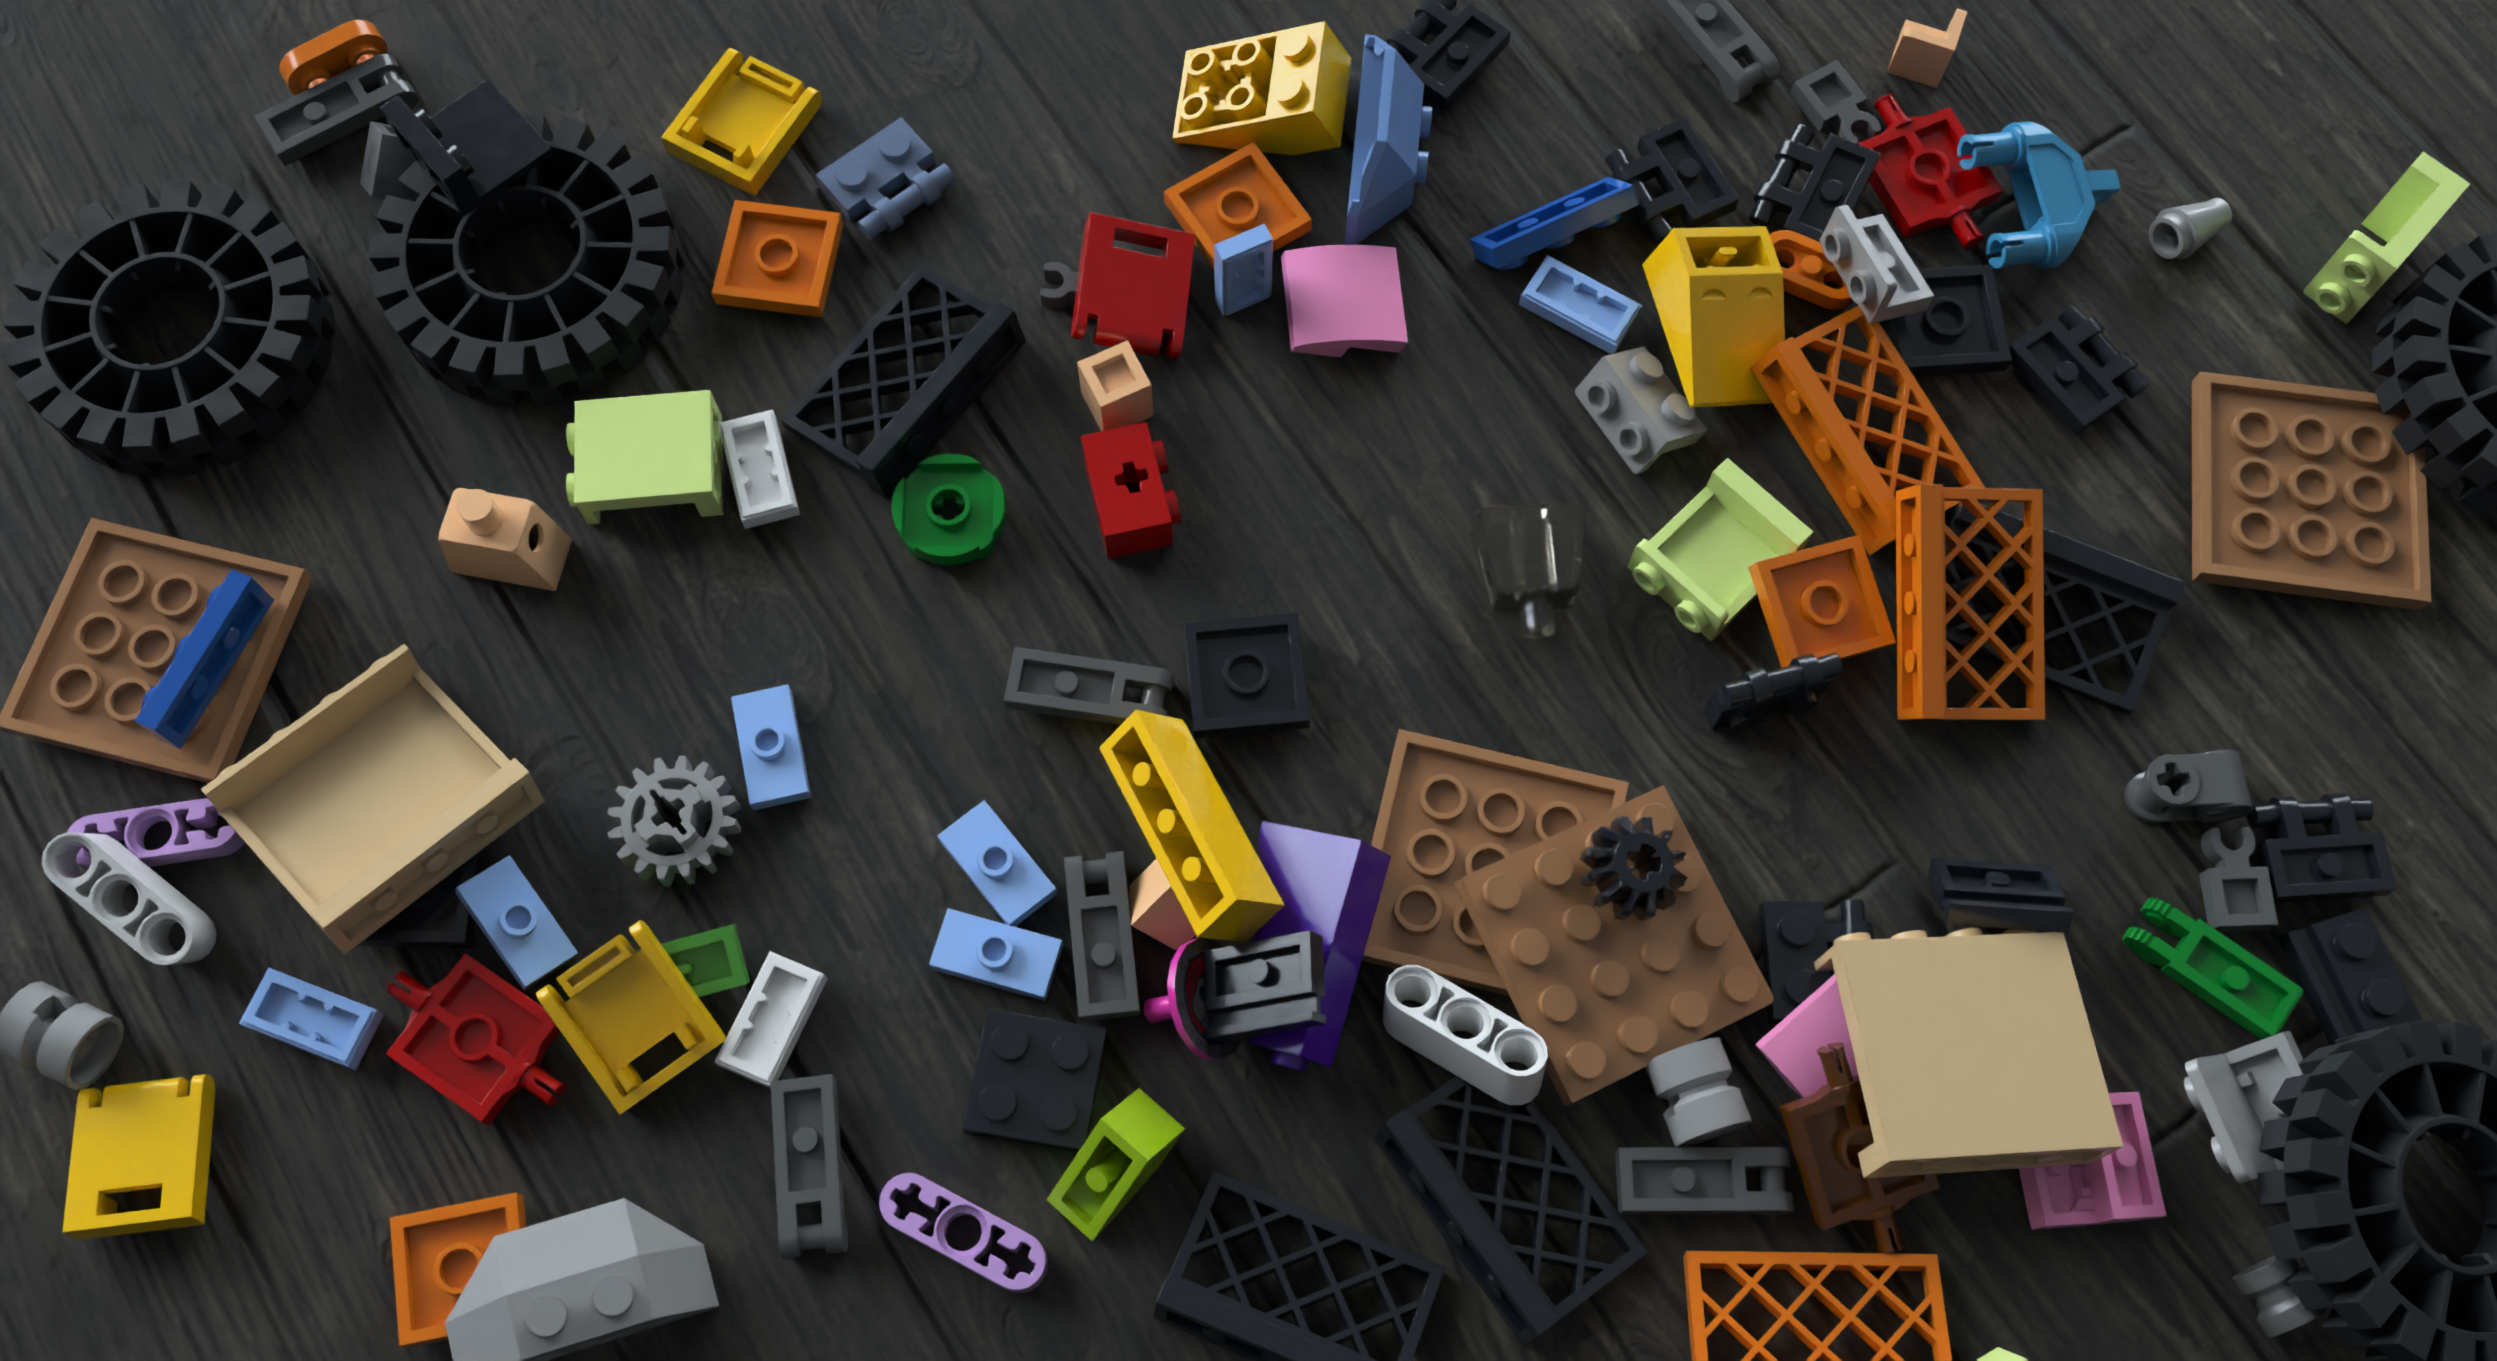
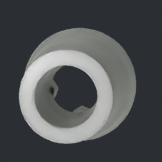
(2185, 228)

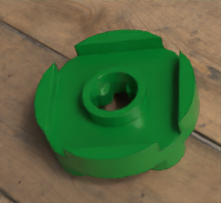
(956, 540)

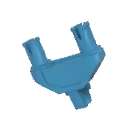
(2049, 189)

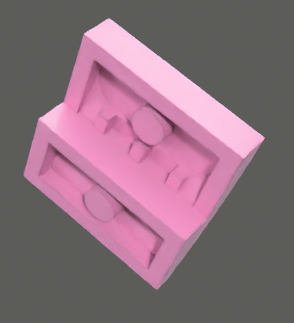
(1343, 299)
(1795, 1040)
(2107, 1191)

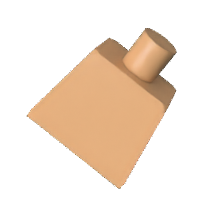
(493, 536)

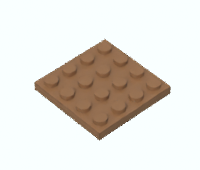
(2306, 493)
(117, 633)
(1449, 815)
(1604, 986)

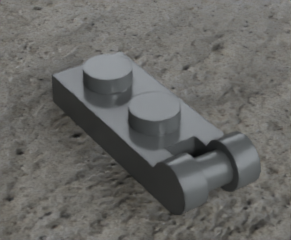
(1719, 39)
(334, 108)
(1083, 686)
(1102, 939)
(808, 1164)
(1702, 1180)

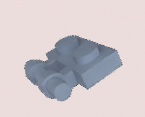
(878, 169)

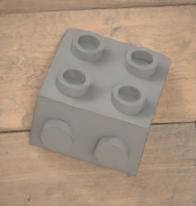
(2238, 1098)

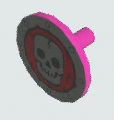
(1187, 1001)

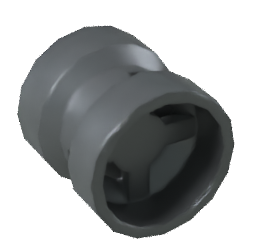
(2276, 1301)

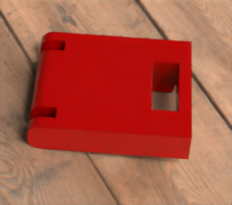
(1132, 291)

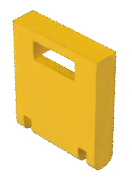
(747, 115)
(624, 1008)
(140, 1141)

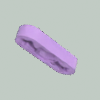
(183, 843)
(915, 1225)

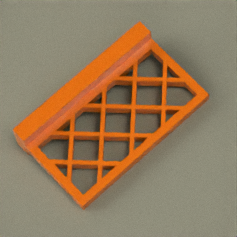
(1837, 444)
(1923, 597)
(1796, 1264)

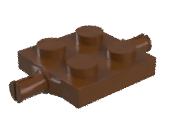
(1826, 1139)

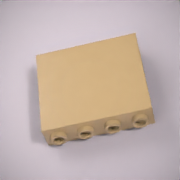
(372, 798)
(1971, 1052)

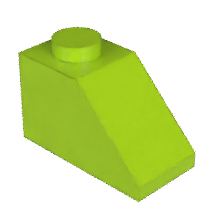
(1115, 1163)

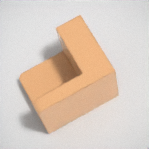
(1924, 51)
(1116, 387)
(1157, 909)

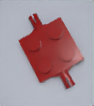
(1922, 174)
(475, 1039)

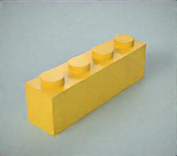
(1191, 827)

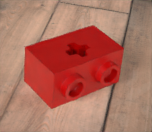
(1126, 519)

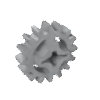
(653, 836)

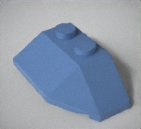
(1386, 140)

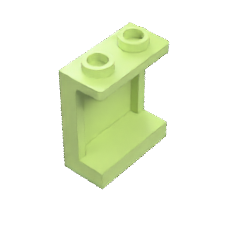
(2399, 219)
(646, 453)
(1706, 550)

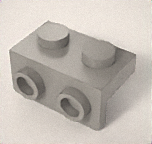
(1874, 266)
(1638, 407)

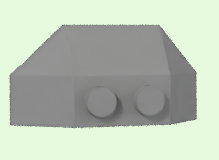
(578, 1285)

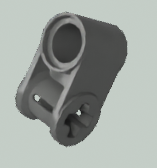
(2190, 788)

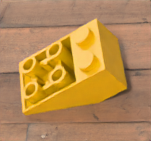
(1268, 90)
(1719, 309)

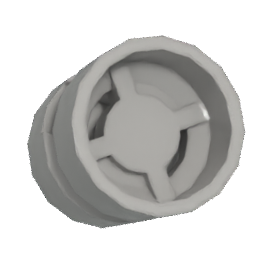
(59, 1035)
(1698, 1092)

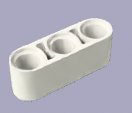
(102, 891)
(1476, 1059)

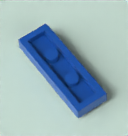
(1554, 223)
(204, 659)

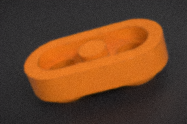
(331, 54)
(1809, 271)

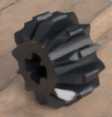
(1614, 877)

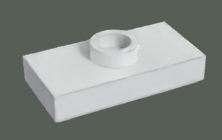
(759, 469)
(771, 1020)

